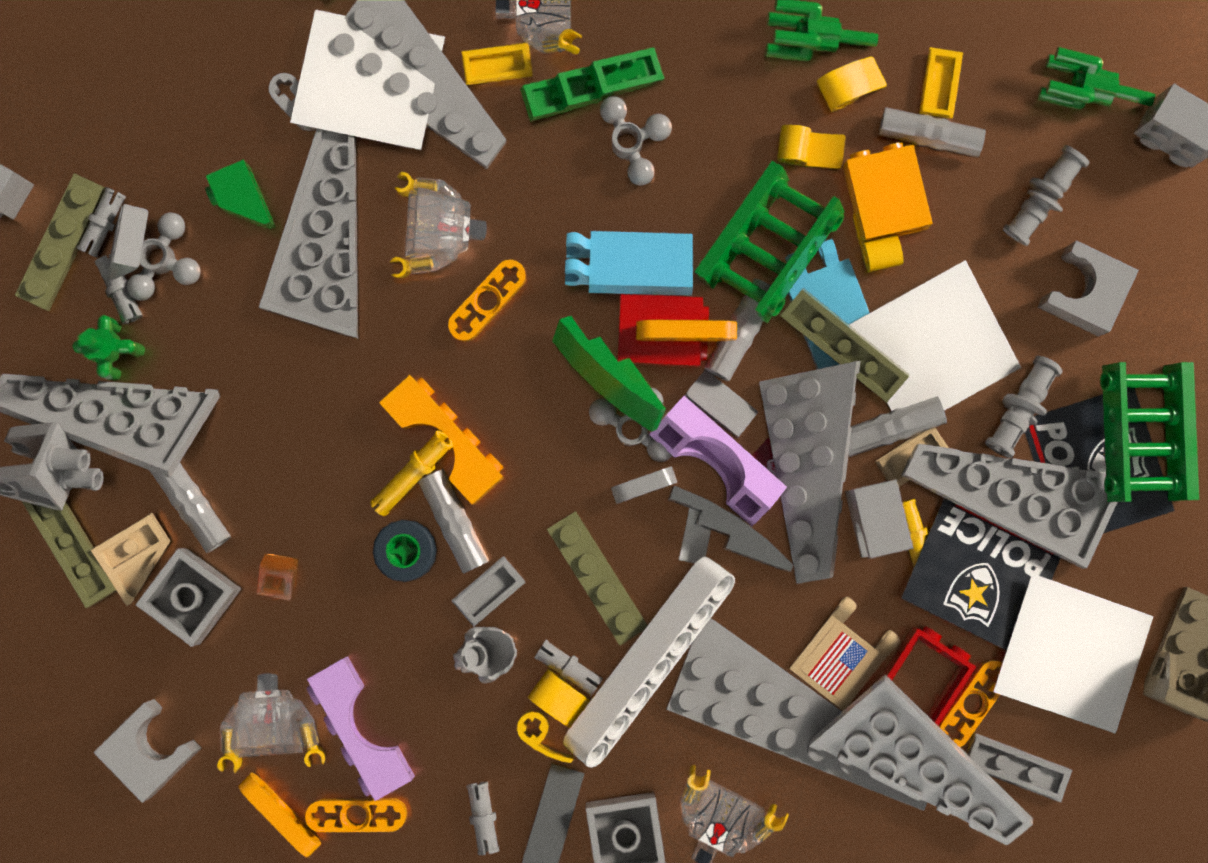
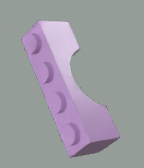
(748, 483)
(380, 767)

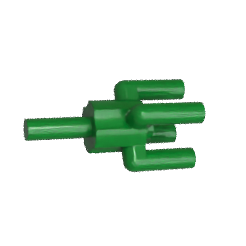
(811, 31)
(1088, 84)
(105, 347)

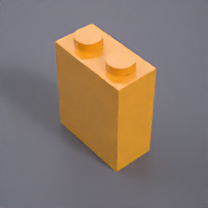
(887, 192)

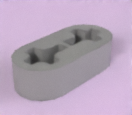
(282, 100)
(644, 485)

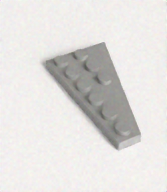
(452, 106)
(317, 254)
(113, 417)
(810, 449)
(1038, 501)
(910, 753)

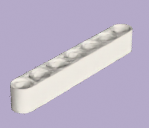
(648, 662)

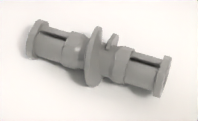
(1045, 195)
(1023, 406)

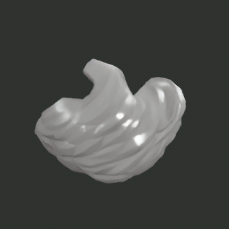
(486, 653)

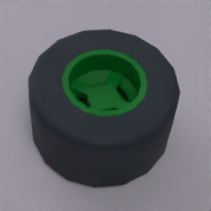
(392, 551)

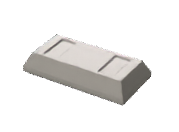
(488, 591)

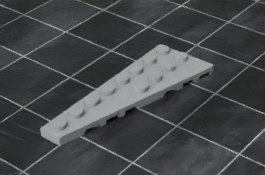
(755, 700)

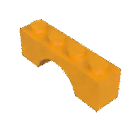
(413, 407)

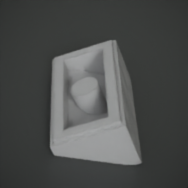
(127, 241)
(721, 403)

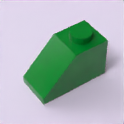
(238, 194)

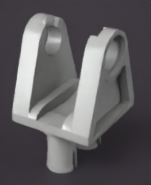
(54, 470)

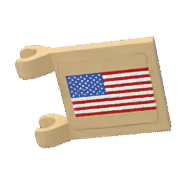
(839, 660)

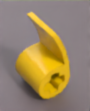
(850, 82)
(810, 149)
(880, 252)
(558, 698)
(534, 739)

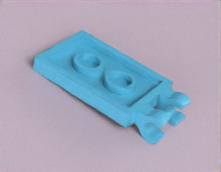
(631, 262)
(835, 288)

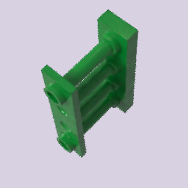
(753, 214)
(1180, 427)

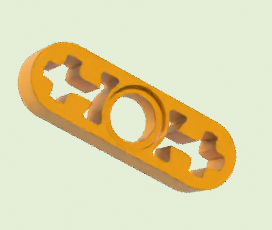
(464, 314)
(686, 330)
(987, 702)
(330, 806)
(279, 814)

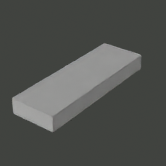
(1019, 767)

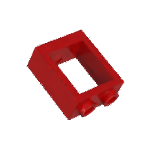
(955, 655)

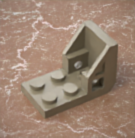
(1181, 662)

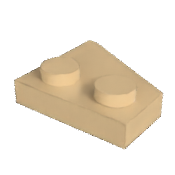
(132, 555)

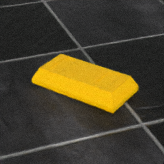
(497, 63)
(941, 83)

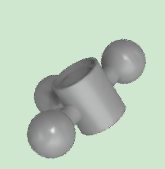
(657, 128)
(185, 270)
(604, 413)

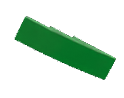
(592, 83)
(613, 379)

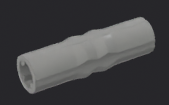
(932, 132)
(728, 354)
(896, 425)
(193, 508)
(453, 521)

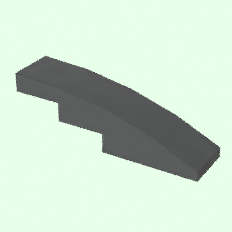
(740, 536)
(553, 815)

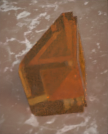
(277, 576)

